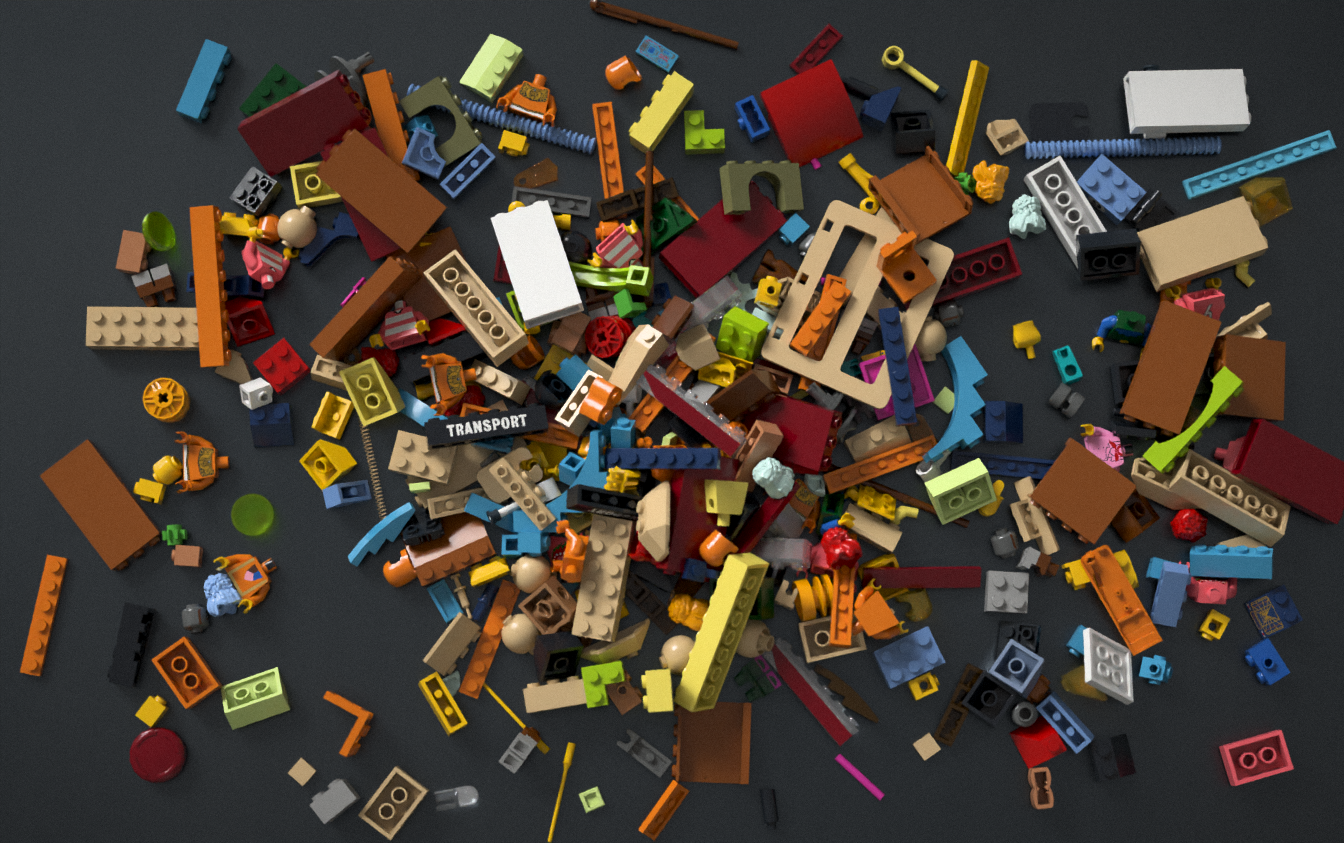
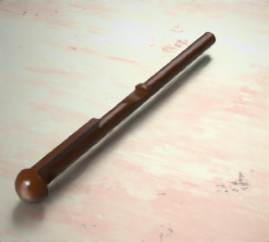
(633, 16)
(648, 261)
(903, 497)

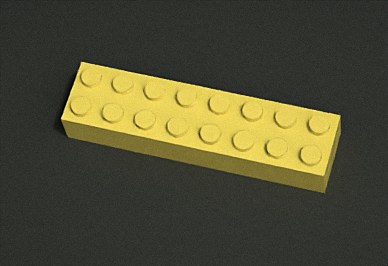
(720, 631)

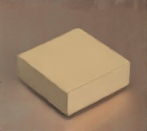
(926, 746)
(302, 771)

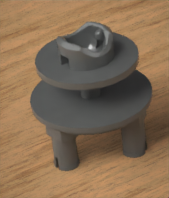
(351, 70)
(830, 400)

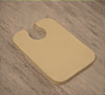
(493, 487)

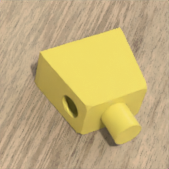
(725, 499)

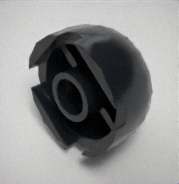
(576, 247)
(552, 391)

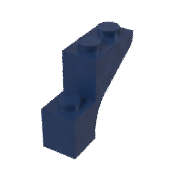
(325, 238)
(235, 286)

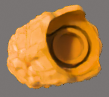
(990, 181)
(688, 610)

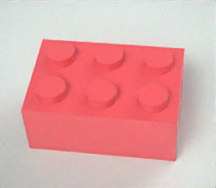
(1256, 757)

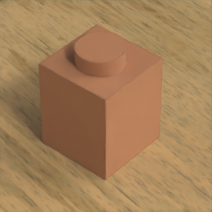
(187, 556)

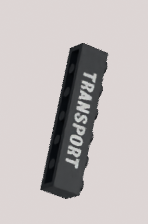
(486, 427)
(603, 502)

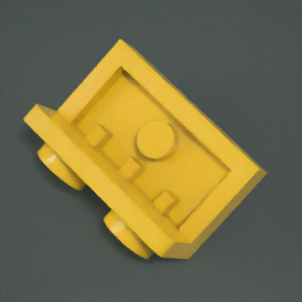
(332, 415)

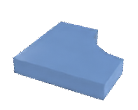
(422, 154)

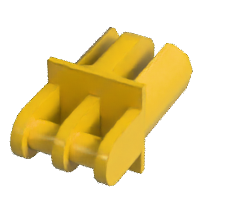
(622, 479)
(991, 508)

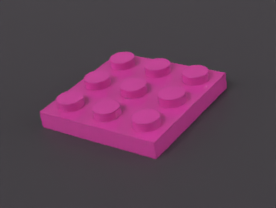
(920, 386)

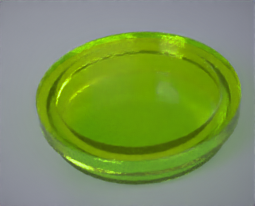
(158, 231)
(252, 514)

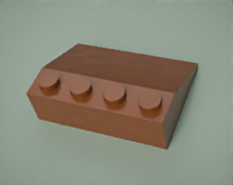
(460, 548)

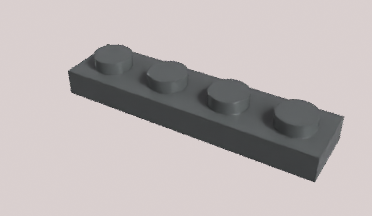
(558, 202)

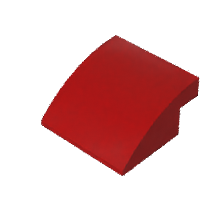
(812, 114)

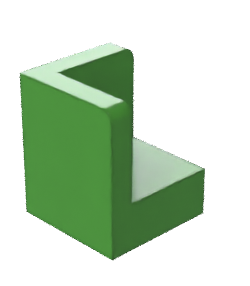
(625, 305)

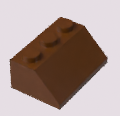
(745, 395)

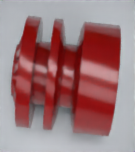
(607, 335)

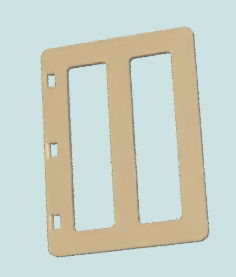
(828, 371)

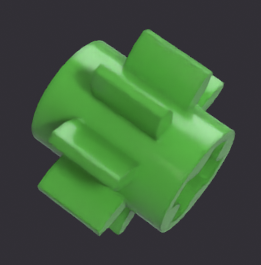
(967, 182)
(174, 535)

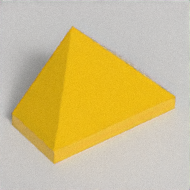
(719, 373)

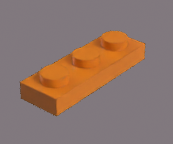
(663, 810)

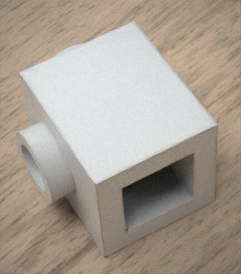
(256, 393)

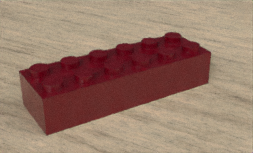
(976, 271)

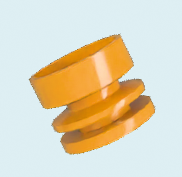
(177, 396)
(813, 597)

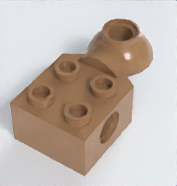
(552, 609)

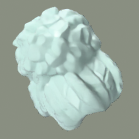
(1026, 217)
(774, 477)

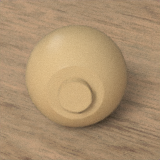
(297, 227)
(931, 339)
(531, 572)
(519, 634)
(755, 639)
(676, 653)

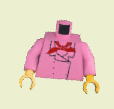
(1106, 446)

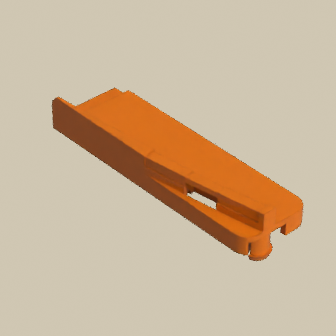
(1120, 599)

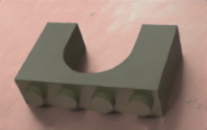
(439, 93)
(782, 175)

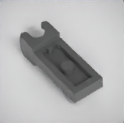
(645, 753)

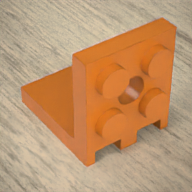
(901, 258)
(360, 728)

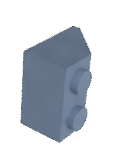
(1018, 668)

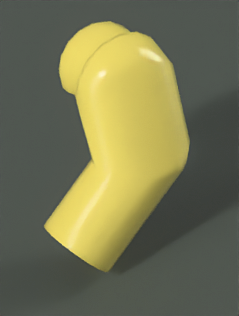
(1242, 273)
(902, 512)

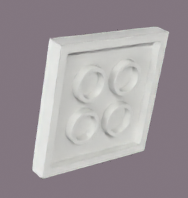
(1108, 666)

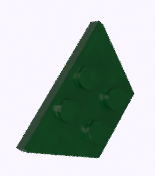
(667, 223)

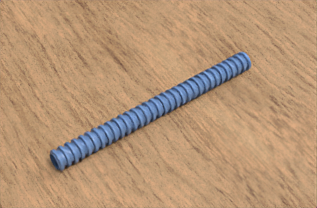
(522, 125)
(1123, 147)

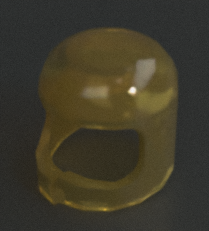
(920, 604)

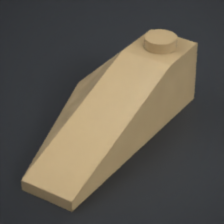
(640, 351)

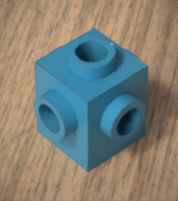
(422, 122)
(1156, 669)

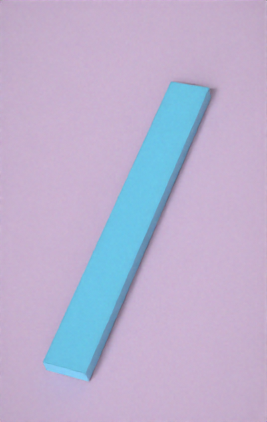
(1259, 165)

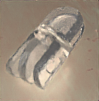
(461, 797)

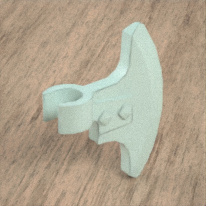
(745, 289)

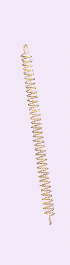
(372, 469)

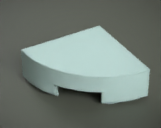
(815, 484)
(453, 682)

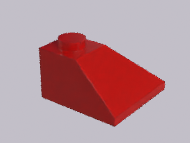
(248, 320)
(442, 329)
(1037, 742)

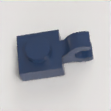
(696, 571)

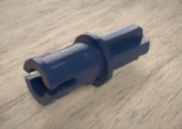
(484, 602)

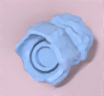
(221, 595)

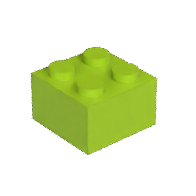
(742, 334)

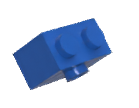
(751, 119)
(1266, 662)

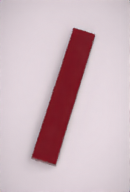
(760, 523)
(923, 577)

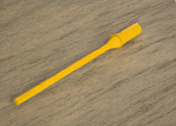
(541, 745)
(566, 763)

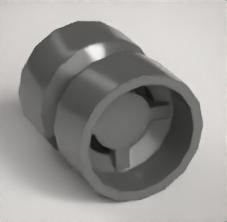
(1064, 393)

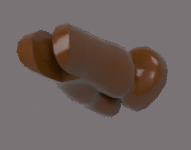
(781, 269)

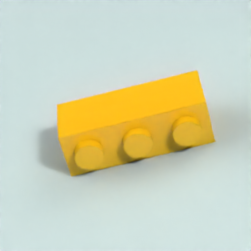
(442, 703)

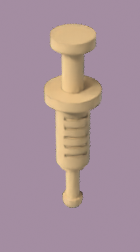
(460, 590)

